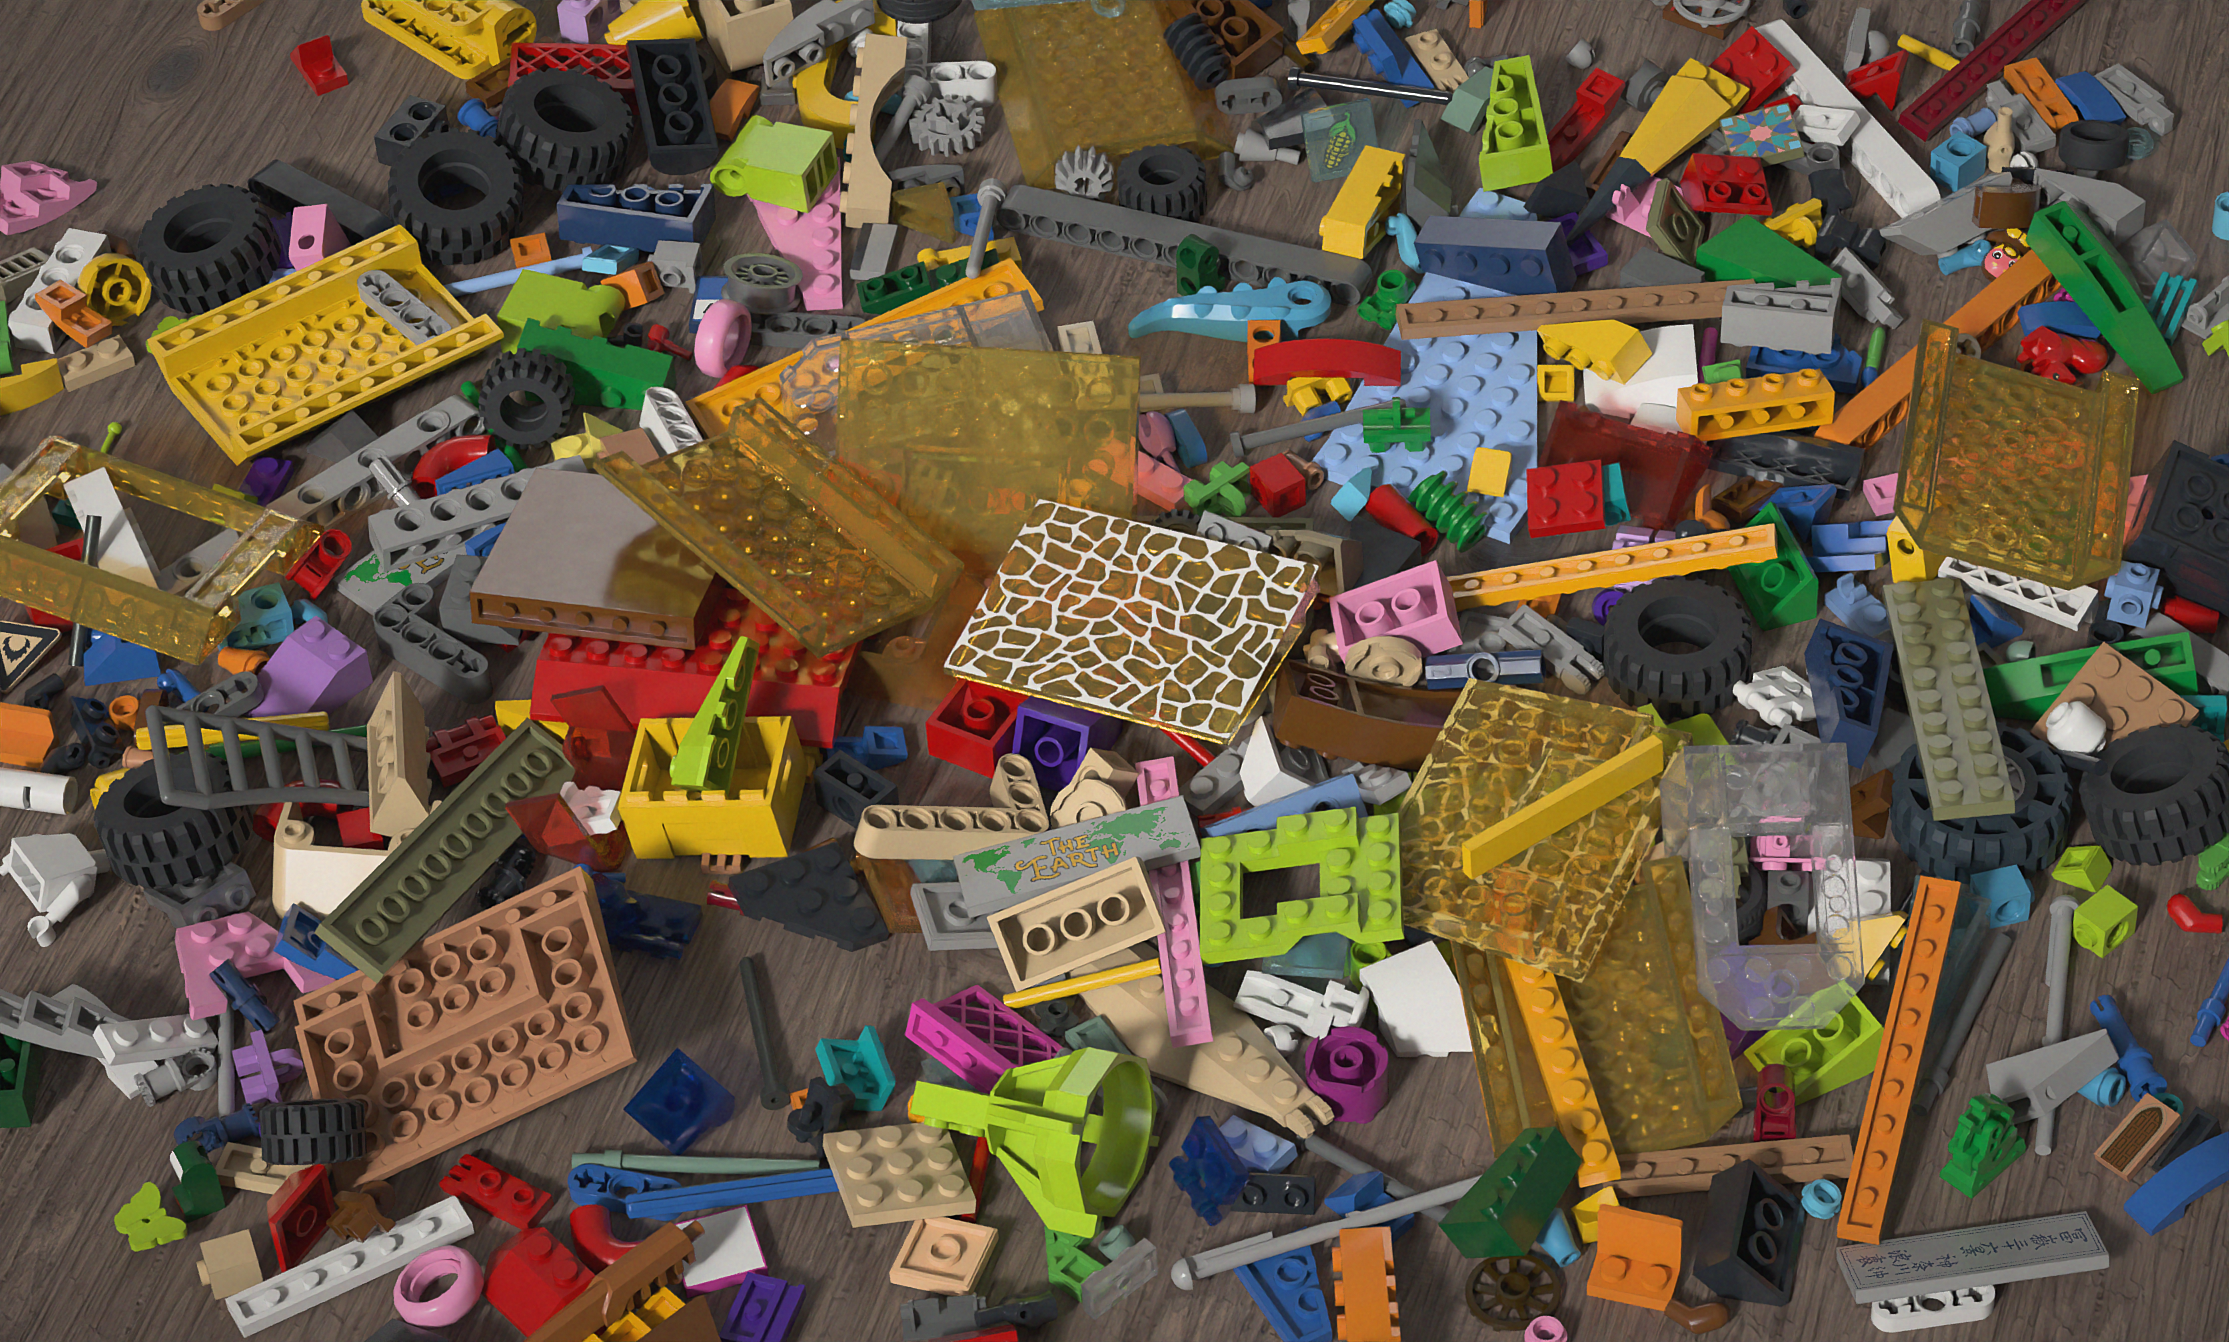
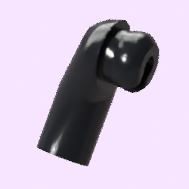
(39, 694)

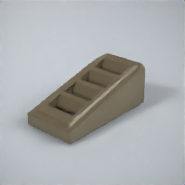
(14, 276)

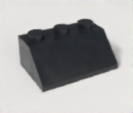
(1749, 1236)

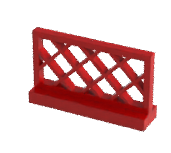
(580, 55)

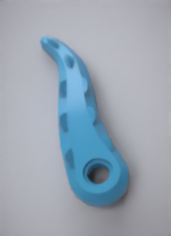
(1228, 313)

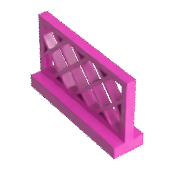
(957, 1042)

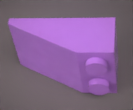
(312, 672)

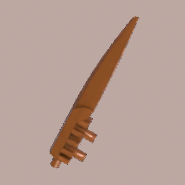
(624, 1284)

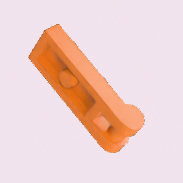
(2041, 92)

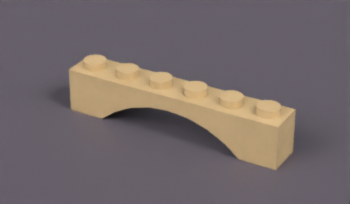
(881, 77)

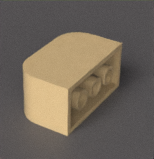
(741, 28)

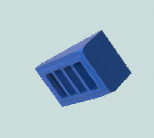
(478, 471)

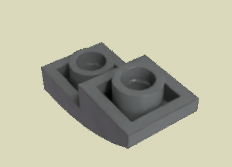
(929, 174)

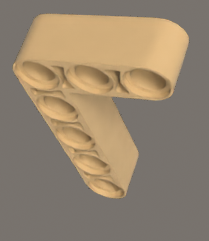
(951, 831)

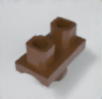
(363, 1212)

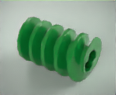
(1449, 511)

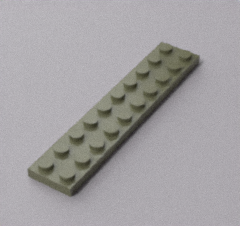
(1948, 700)
(444, 854)

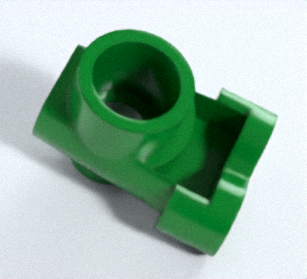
(1381, 307)

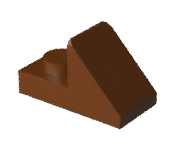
(1870, 804)

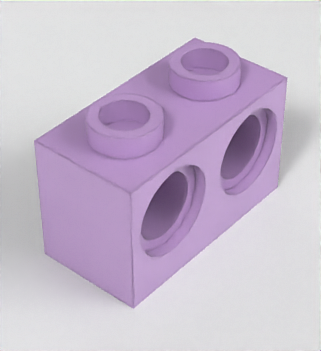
(586, 19)

